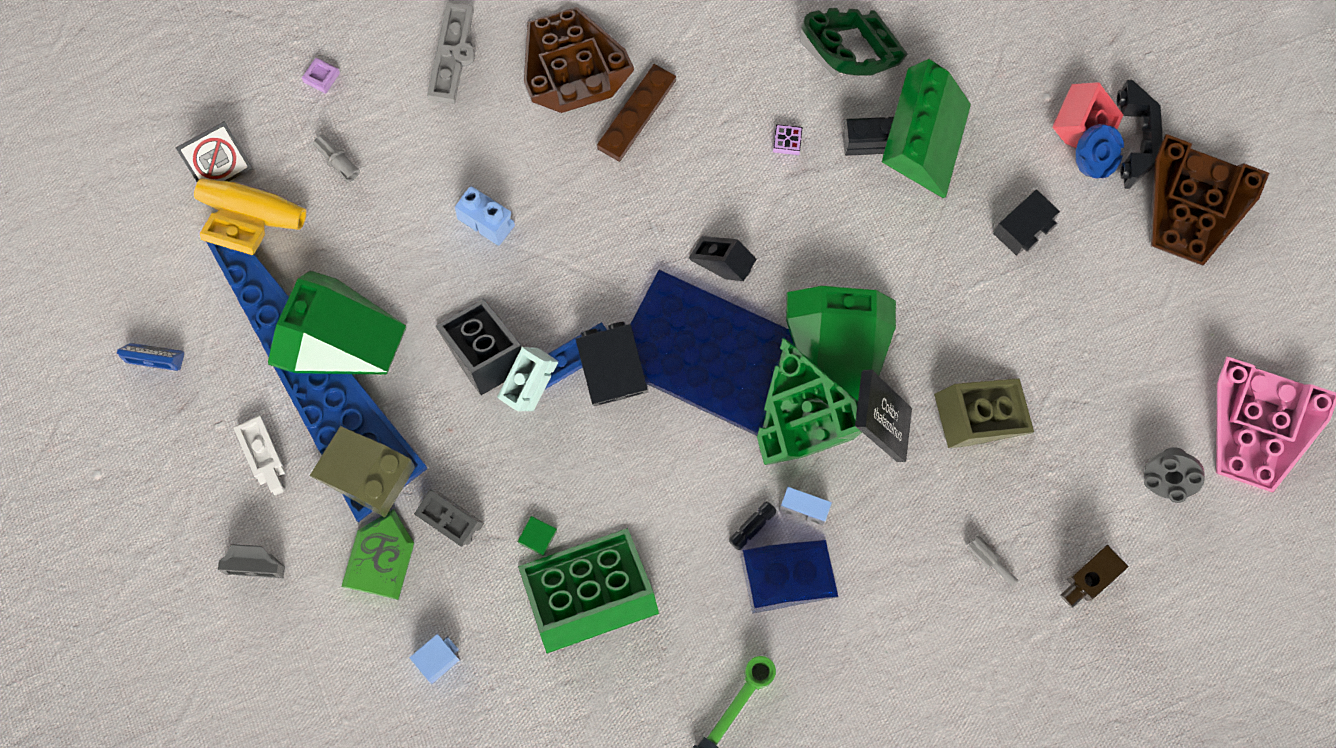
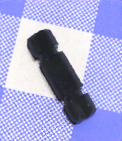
(752, 525)

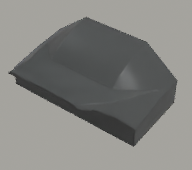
(250, 561)

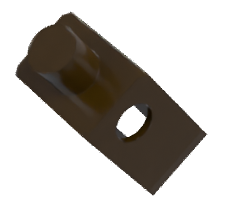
(1103, 569)

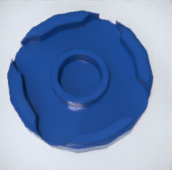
(1099, 151)

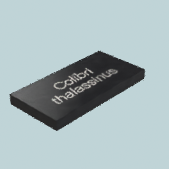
(883, 416)

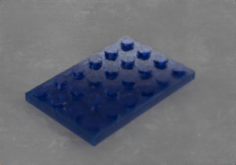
(707, 351)

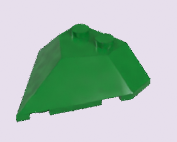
(804, 410)

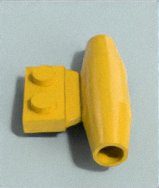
(243, 214)

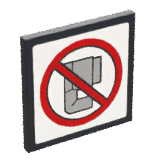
(214, 155)

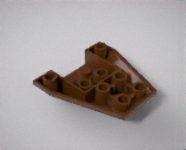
(572, 61)
(1199, 199)

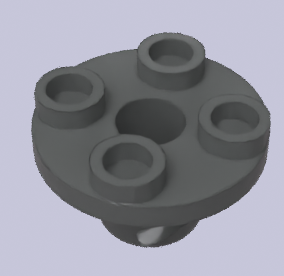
(1174, 475)

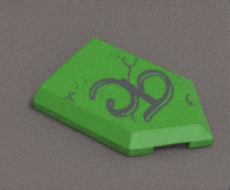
(380, 557)

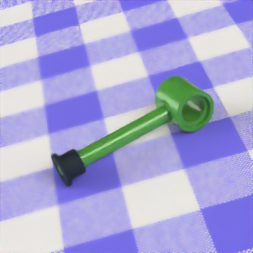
(739, 701)

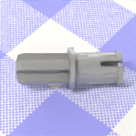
(336, 158)

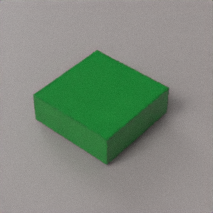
(537, 536)

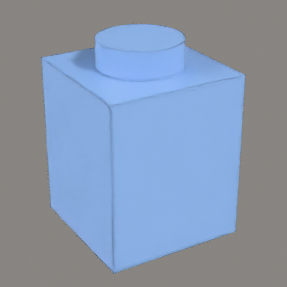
(435, 658)

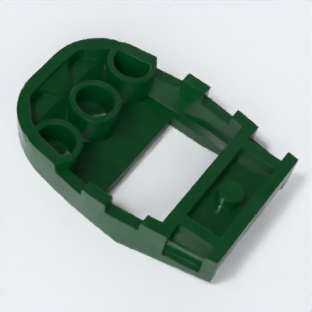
(823, 34)

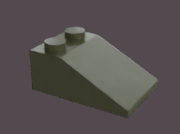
(983, 412)
(363, 470)

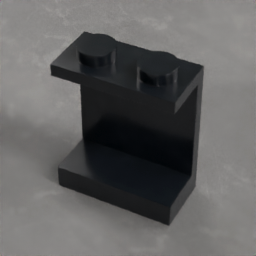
(611, 364)

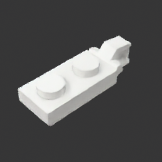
(261, 453)

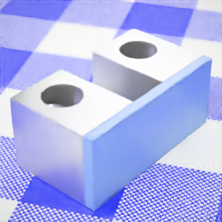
(807, 504)

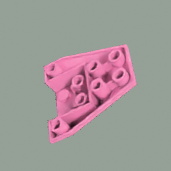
(1265, 423)

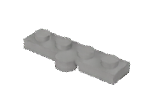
(452, 53)

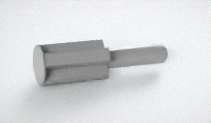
(990, 558)

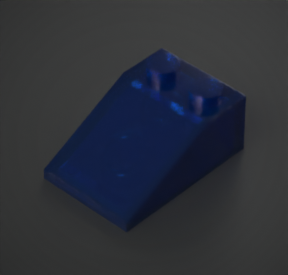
(788, 575)

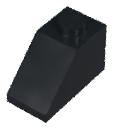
(723, 257)

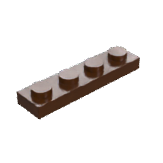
(636, 112)

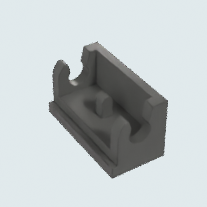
(448, 518)

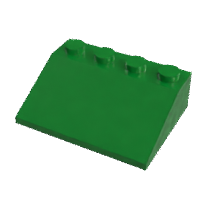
(927, 127)
(588, 590)

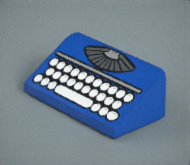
(151, 356)

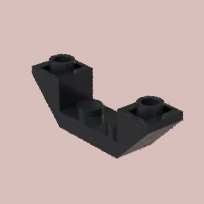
(1138, 103)

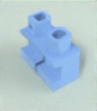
(484, 215)

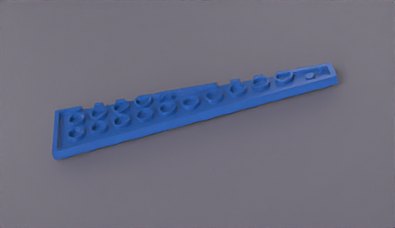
(320, 399)

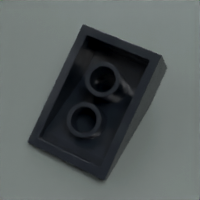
(481, 345)

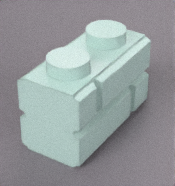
(527, 379)

